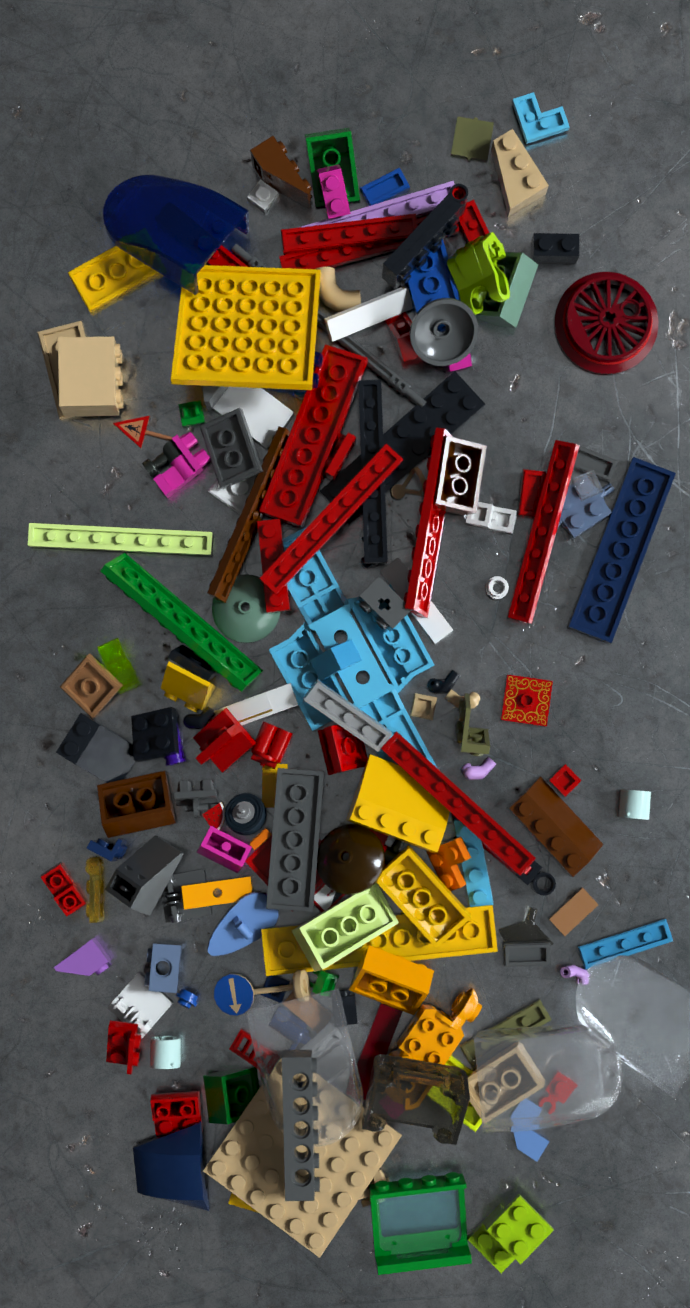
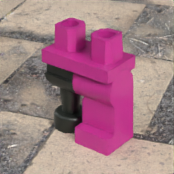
(183, 464)

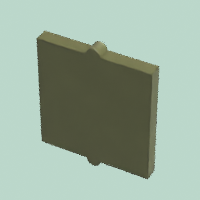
(472, 139)

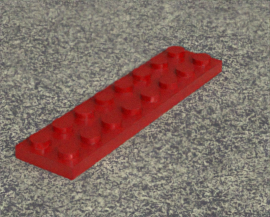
(313, 437)
(428, 536)

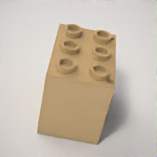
(89, 376)

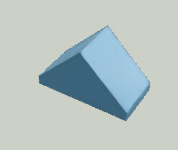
(335, 659)

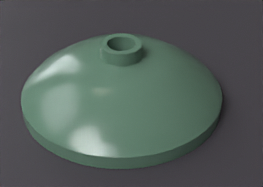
(245, 625)

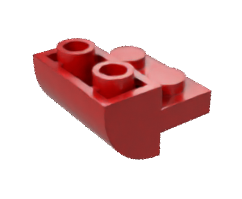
(175, 1111)

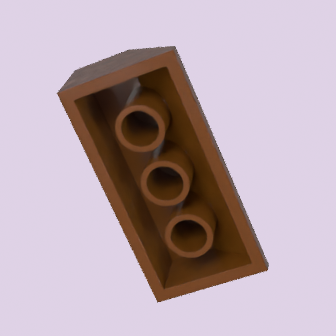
(555, 827)

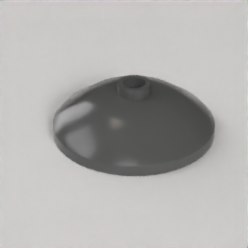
(452, 341)

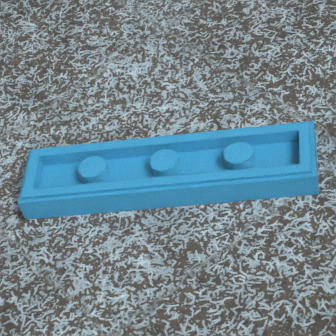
(626, 942)

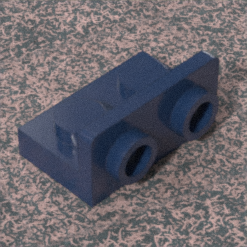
(105, 849)

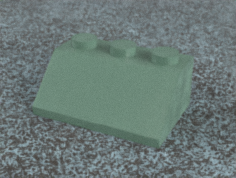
(520, 275)

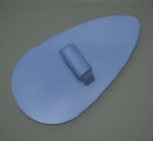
(242, 924)

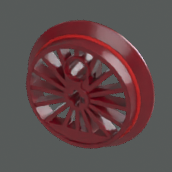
(573, 336)

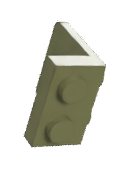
(471, 739)

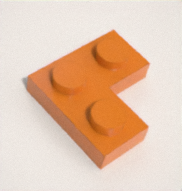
(446, 862)

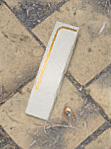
(262, 705)

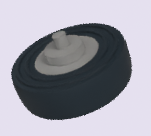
(245, 814)

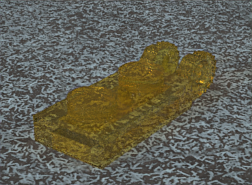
(95, 888)

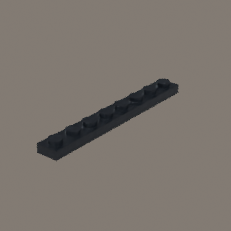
(370, 444)

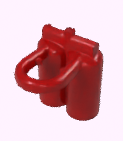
(270, 745)

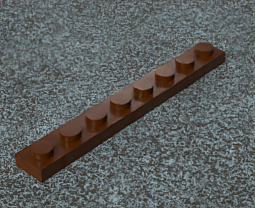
(247, 522)

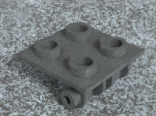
(173, 901)

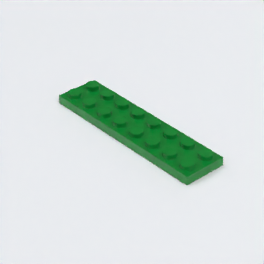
(181, 621)

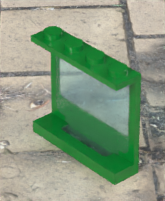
(419, 1223)

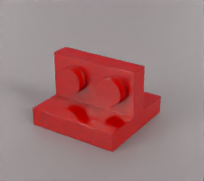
(223, 741)
(341, 750)

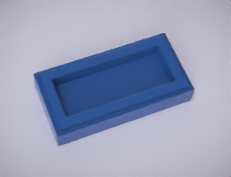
(385, 187)

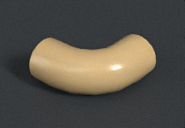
(332, 295)

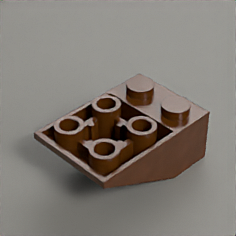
(279, 172)

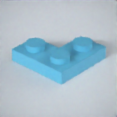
(537, 124)

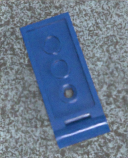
(432, 281)

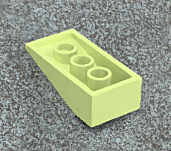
(344, 927)

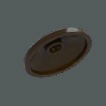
(364, 861)

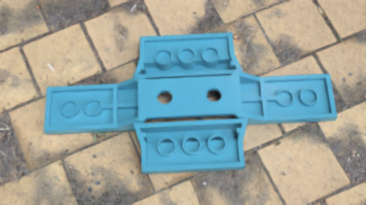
(397, 650)

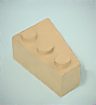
(517, 173)

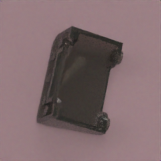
(417, 1095)

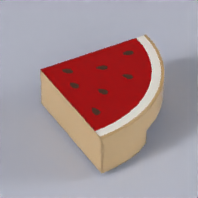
(215, 816)

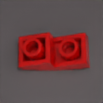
(63, 889)

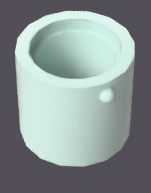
(634, 804)
(165, 1052)

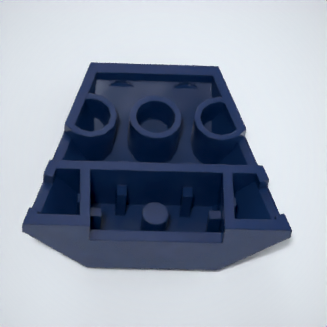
(173, 1167)

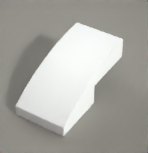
(493, 518)

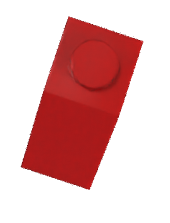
(400, 333)

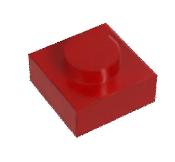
(564, 780)

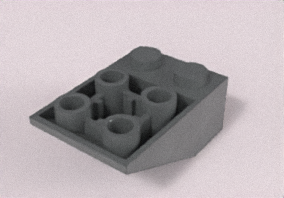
(145, 875)

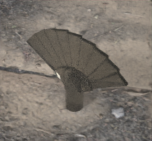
(524, 930)

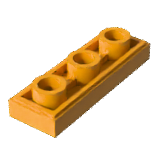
(202, 893)

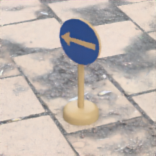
(236, 995)

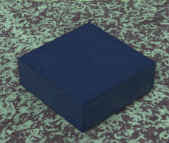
(272, 981)

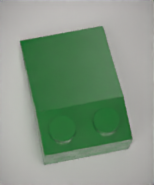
(331, 149)

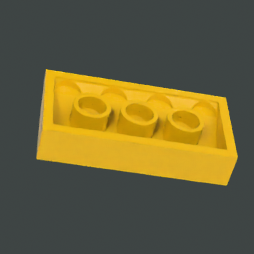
(422, 897)

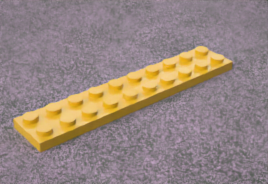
(404, 939)

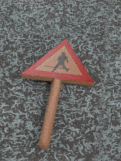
(136, 430)

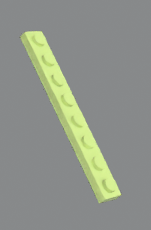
(120, 539)

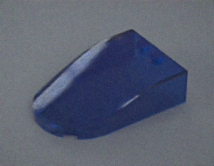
(171, 224)

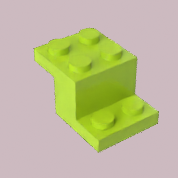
(510, 1233)

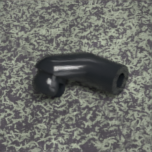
(440, 686)

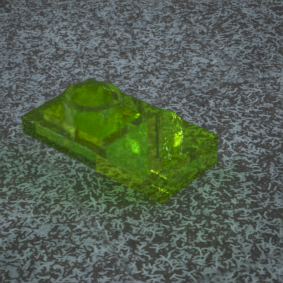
(119, 664)

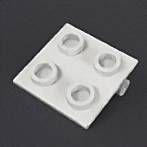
(139, 1005)

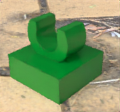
(191, 414)
(325, 982)

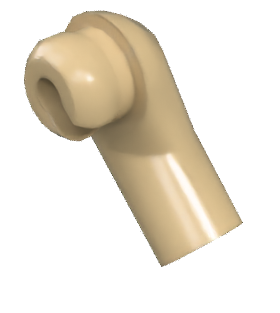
(454, 698)

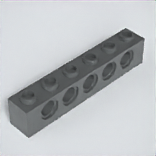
(296, 1186)

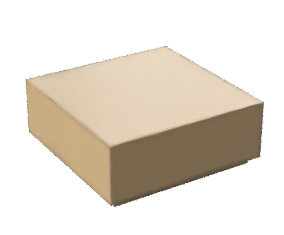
(423, 706)

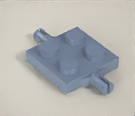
(580, 515)

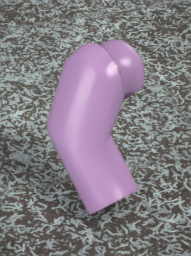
(478, 772)
(573, 970)

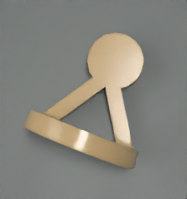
(398, 491)

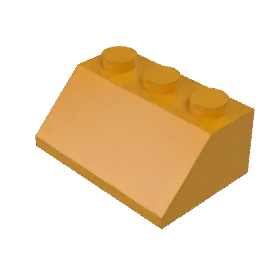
(392, 980)

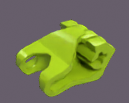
(477, 272)

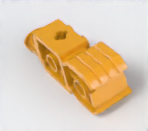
(434, 1034)

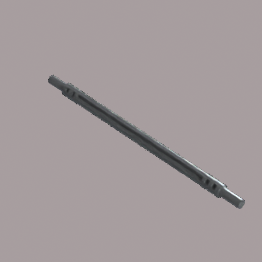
(351, 344)

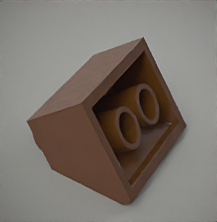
(460, 476)
(135, 804)

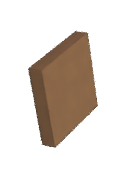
(91, 685)

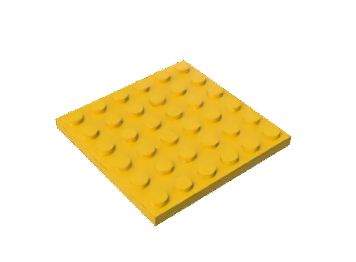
(248, 328)

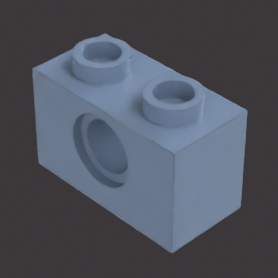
(169, 981)

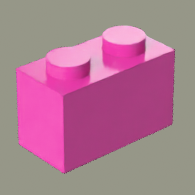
(333, 191)
(224, 849)

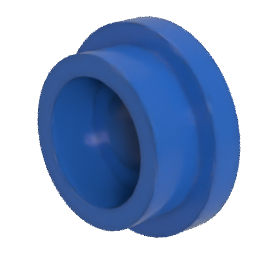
(186, 999)

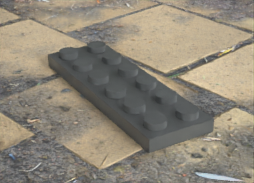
(295, 840)

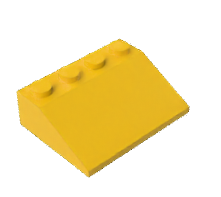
(397, 806)

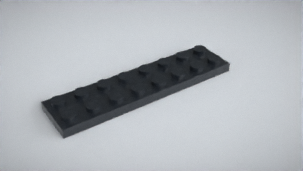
(446, 407)

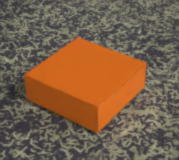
(260, 838)

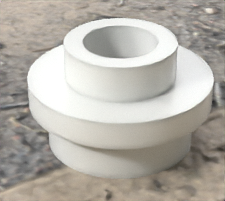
(497, 580)

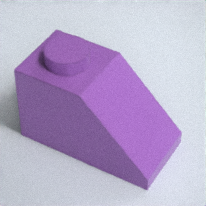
(86, 960)

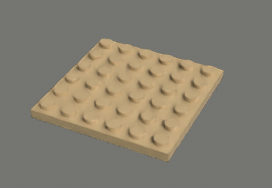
(253, 1170)

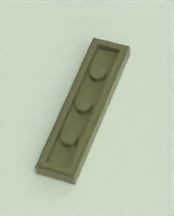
(529, 1016)

